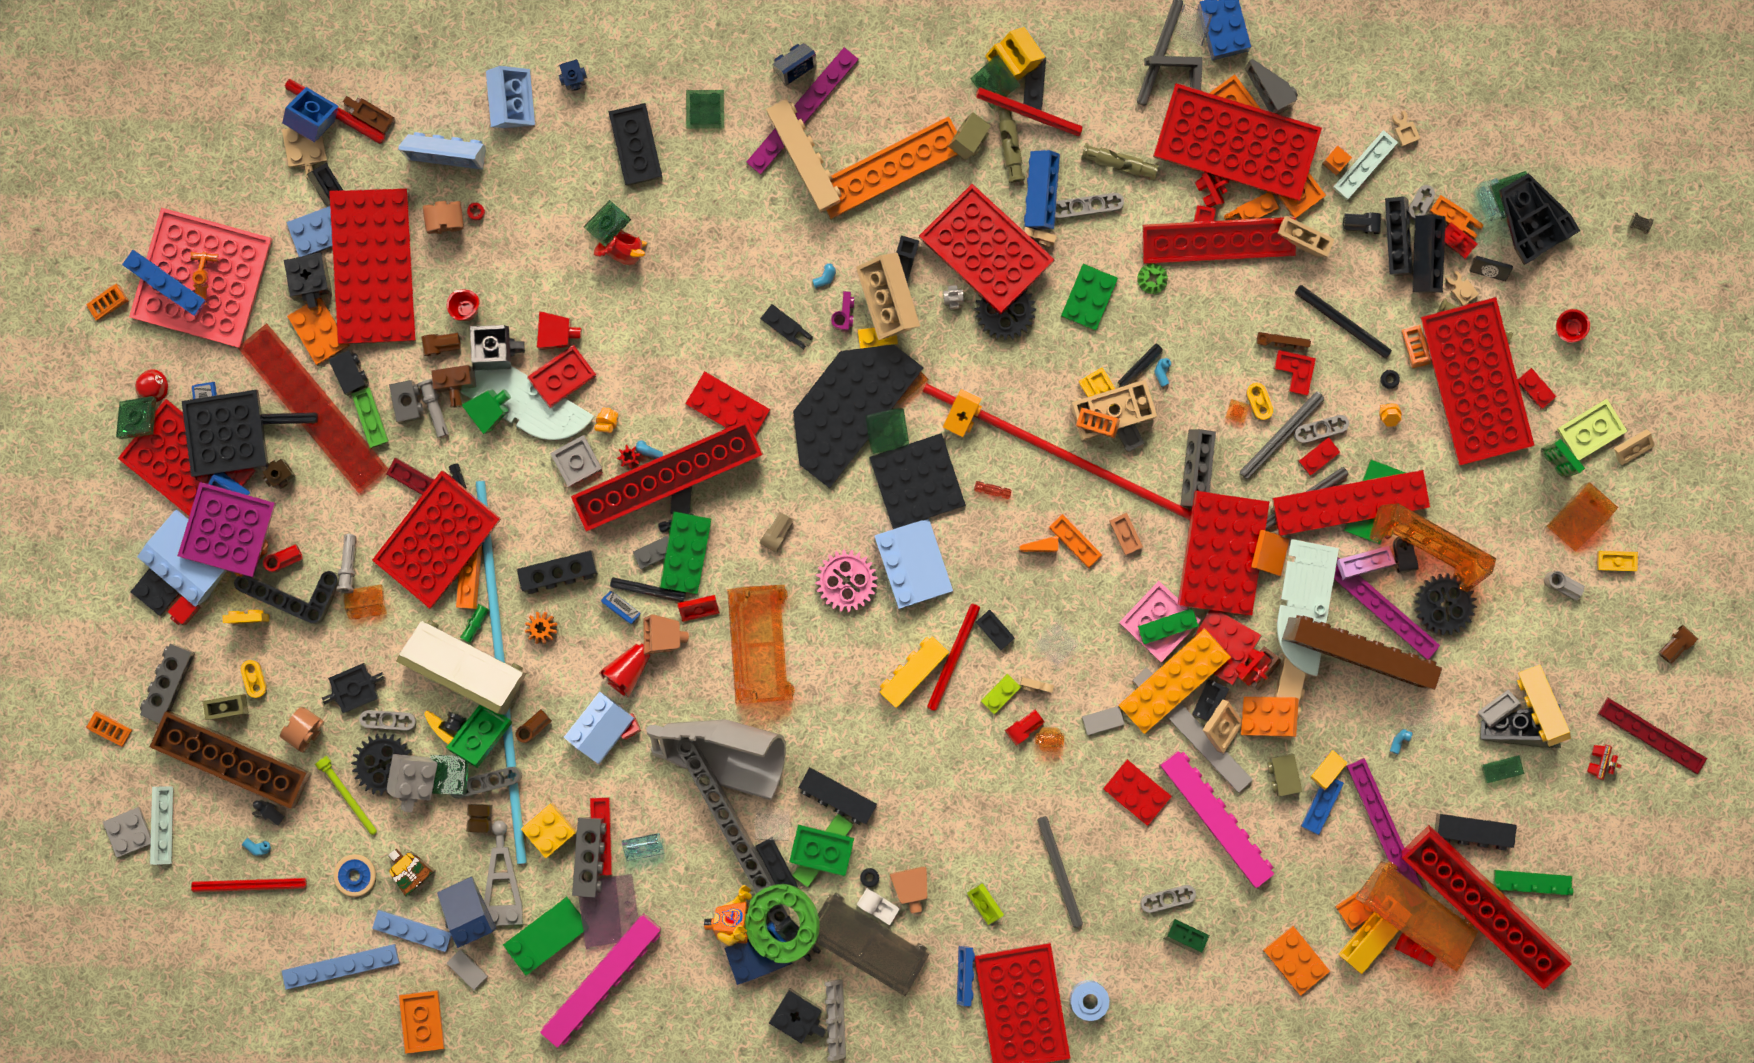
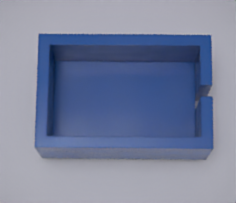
(1226, 29)

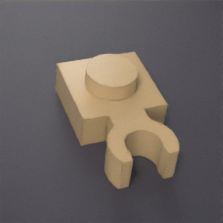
(1406, 131)
(1045, 239)
(1463, 290)
(1031, 685)

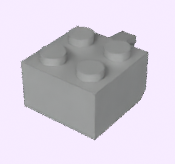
(411, 779)

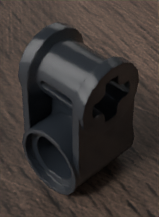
(1405, 557)

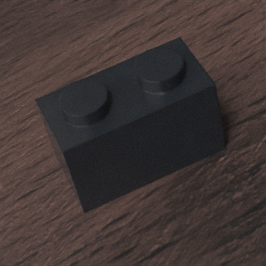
(348, 372)

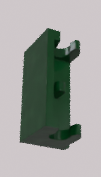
(1186, 937)

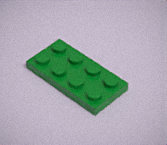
(685, 552)

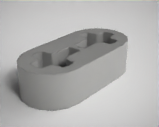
(1424, 204)

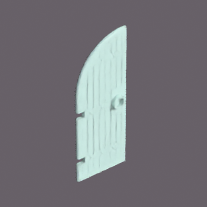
(527, 405)
(1307, 593)

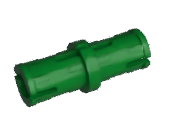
(474, 623)

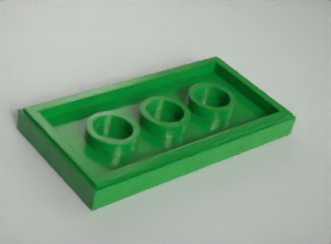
(1364, 527)

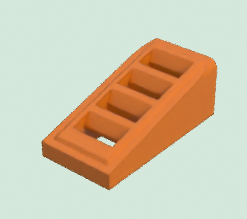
(116, 304)
(1426, 360)
(1115, 422)
(1044, 545)
(91, 726)

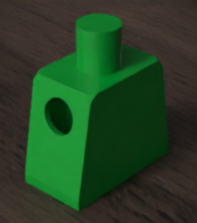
(487, 409)

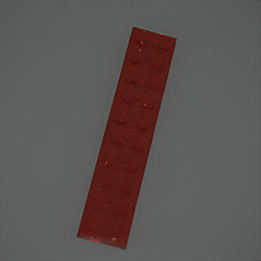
(304, 395)

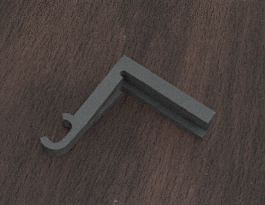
(1195, 63)

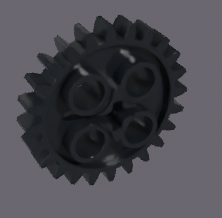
(992, 321)
(1427, 606)
(375, 748)

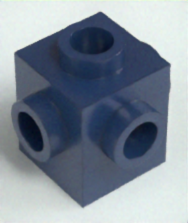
(568, 70)

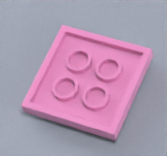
(1155, 605)

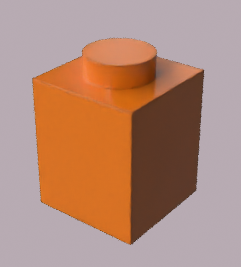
(1337, 160)

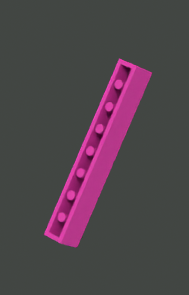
(1217, 819)
(598, 982)

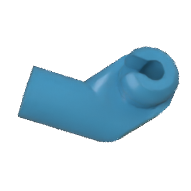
(1398, 740)
(257, 849)

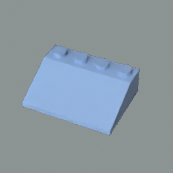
(443, 151)
(913, 563)
(189, 578)

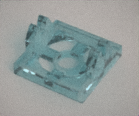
(1488, 202)

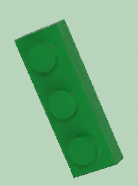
(1167, 626)

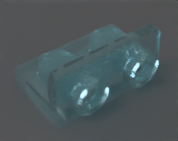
(643, 847)

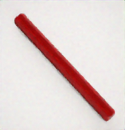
(1029, 112)
(344, 116)
(953, 657)
(244, 885)

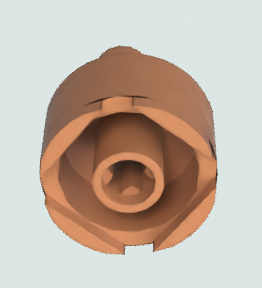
(443, 217)
(302, 729)

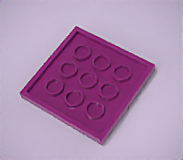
(226, 529)

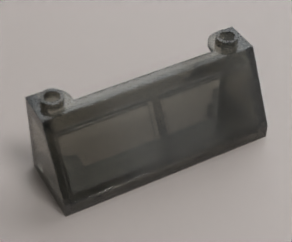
(869, 945)

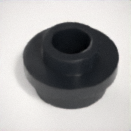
(1396, 379)
(865, 872)

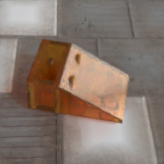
(1582, 516)

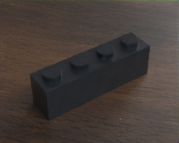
(1429, 254)
(837, 795)
(1476, 830)

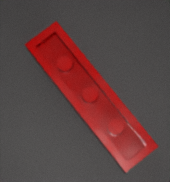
(601, 809)

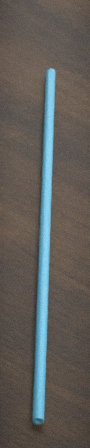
(499, 654)

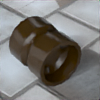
(479, 818)

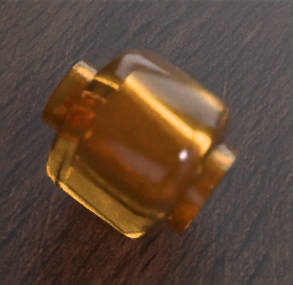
(1049, 739)

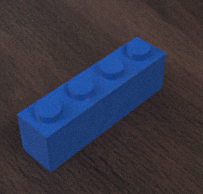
(1042, 190)

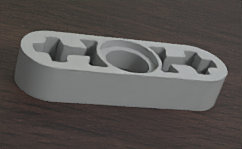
(1328, 433)
(402, 726)
(1161, 893)

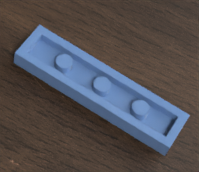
(412, 930)

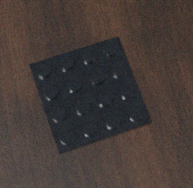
(224, 433)
(917, 481)

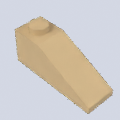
(1305, 237)

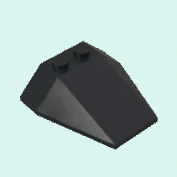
(1535, 218)

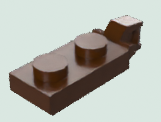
(369, 114)
(1281, 341)

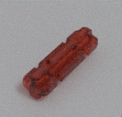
(992, 490)

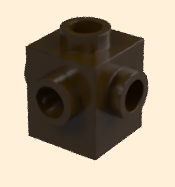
(284, 474)

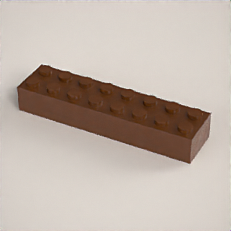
(1362, 652)
(230, 759)

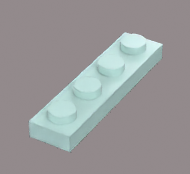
(1365, 165)
(161, 825)

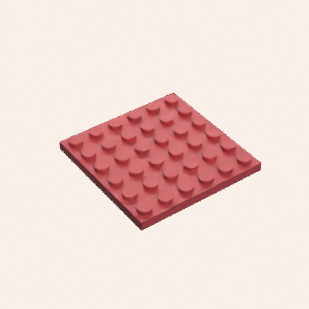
(231, 280)

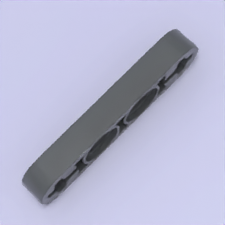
(485, 781)

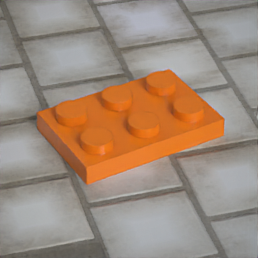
(317, 331)
(1270, 716)
(1296, 960)
(421, 1021)

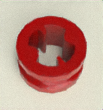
(480, 207)

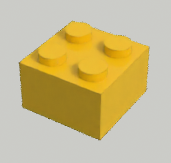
(549, 830)

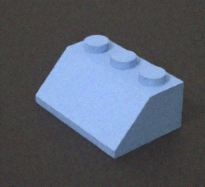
(510, 97)
(599, 727)

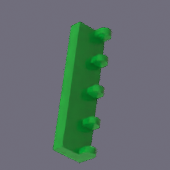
(1533, 882)

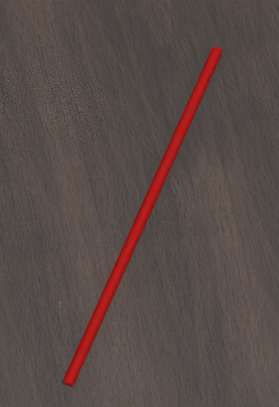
(1065, 455)

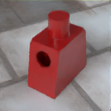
(555, 331)

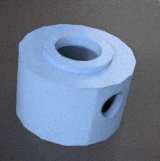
(1080, 991)

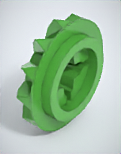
(1150, 287)

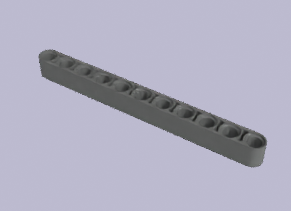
(725, 823)

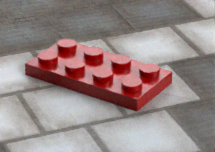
(725, 403)

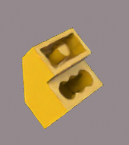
(1017, 52)

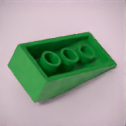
(545, 936)

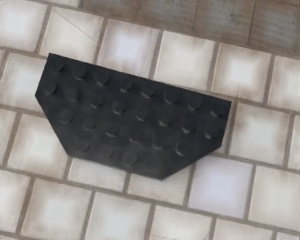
(834, 411)

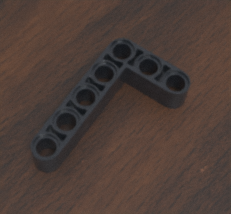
(290, 600)

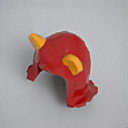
(623, 249)

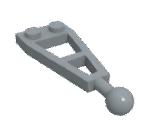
(503, 913)

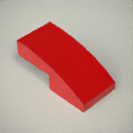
(1414, 950)

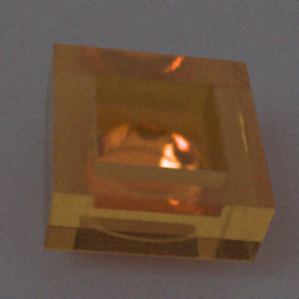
(1237, 411)

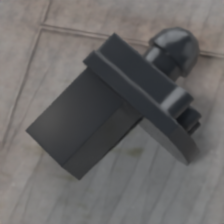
(266, 811)

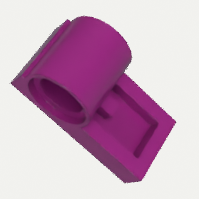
(848, 302)

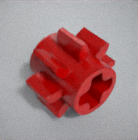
(628, 451)

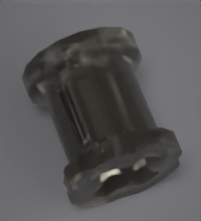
(1641, 223)

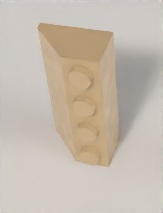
(888, 296)

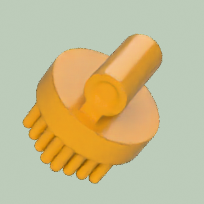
(1390, 414)
(606, 420)

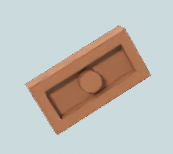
(1125, 533)

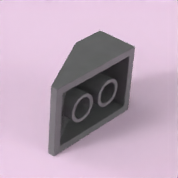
(1273, 90)

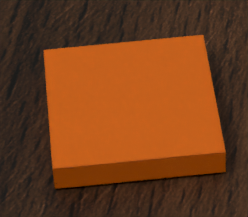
(1270, 553)

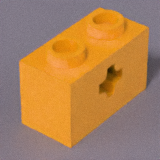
(955, 421)

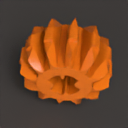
(546, 623)

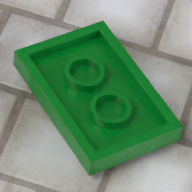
(1089, 297)
(1563, 458)
(479, 735)
(821, 850)

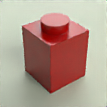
(183, 611)

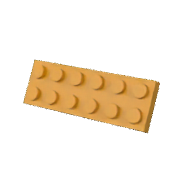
(1174, 680)

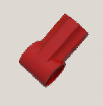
(284, 558)
(1021, 729)

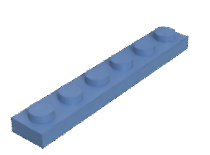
(340, 966)

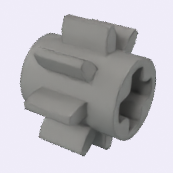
(953, 297)

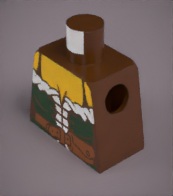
(409, 871)

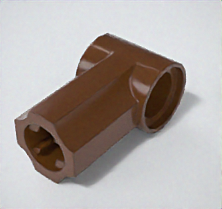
(440, 343)
(1677, 644)
(534, 725)

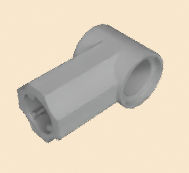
(1565, 585)

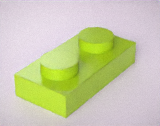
(1001, 693)
(985, 903)

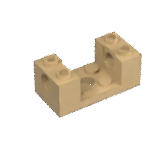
(1134, 405)

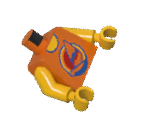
(730, 919)

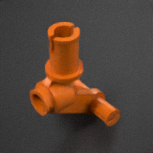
(201, 276)

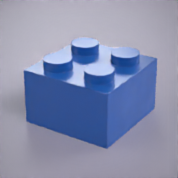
(310, 114)

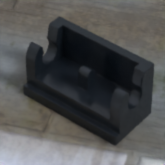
(1209, 700)

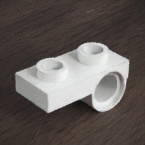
(878, 906)

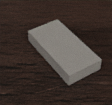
(1499, 708)
(1103, 720)
(467, 969)

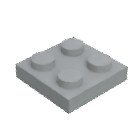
(576, 461)
(128, 832)

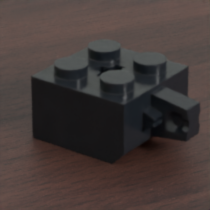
(317, 283)
(503, 347)
(808, 1016)

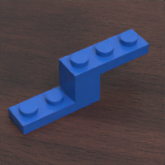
(164, 283)

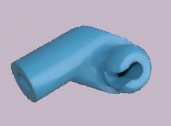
(827, 276)
(1161, 370)
(644, 449)

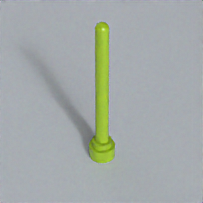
(325, 766)

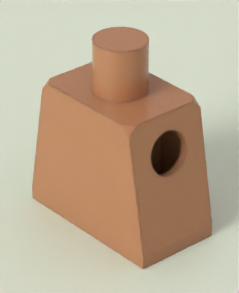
(662, 634)
(911, 887)

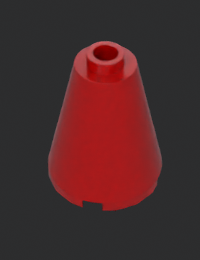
(626, 670)

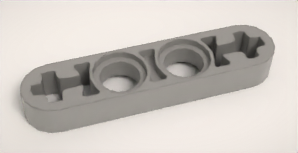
(1086, 203)

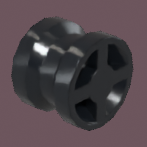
(454, 721)

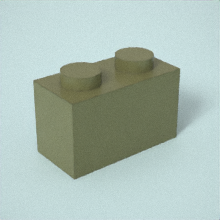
(969, 136)
(225, 707)
(1285, 775)

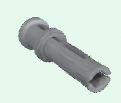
(431, 398)
(346, 572)

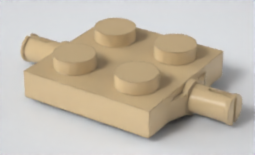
(303, 151)

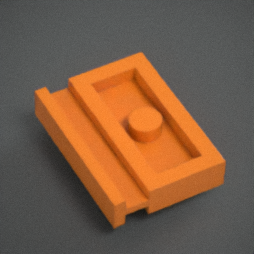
(1353, 911)

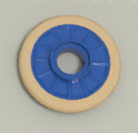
(342, 875)

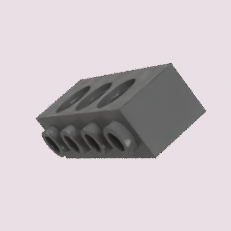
(1197, 464)
(183, 658)
(581, 865)

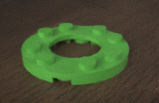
(757, 929)

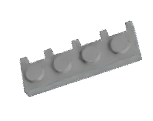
(835, 1020)

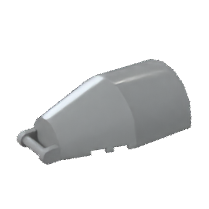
(737, 753)

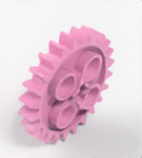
(834, 594)

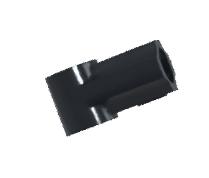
(1362, 222)

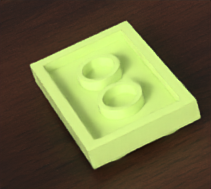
(1591, 429)

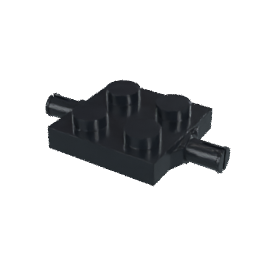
(353, 688)

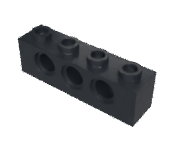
(1398, 236)
(527, 574)

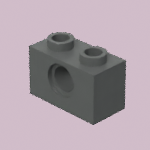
(398, 393)

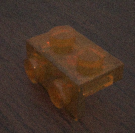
(365, 602)

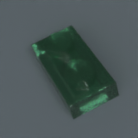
(1502, 769)

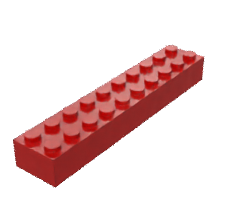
(667, 475)
(1486, 907)

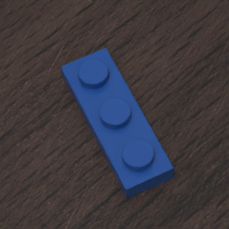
(1321, 807)
(965, 975)

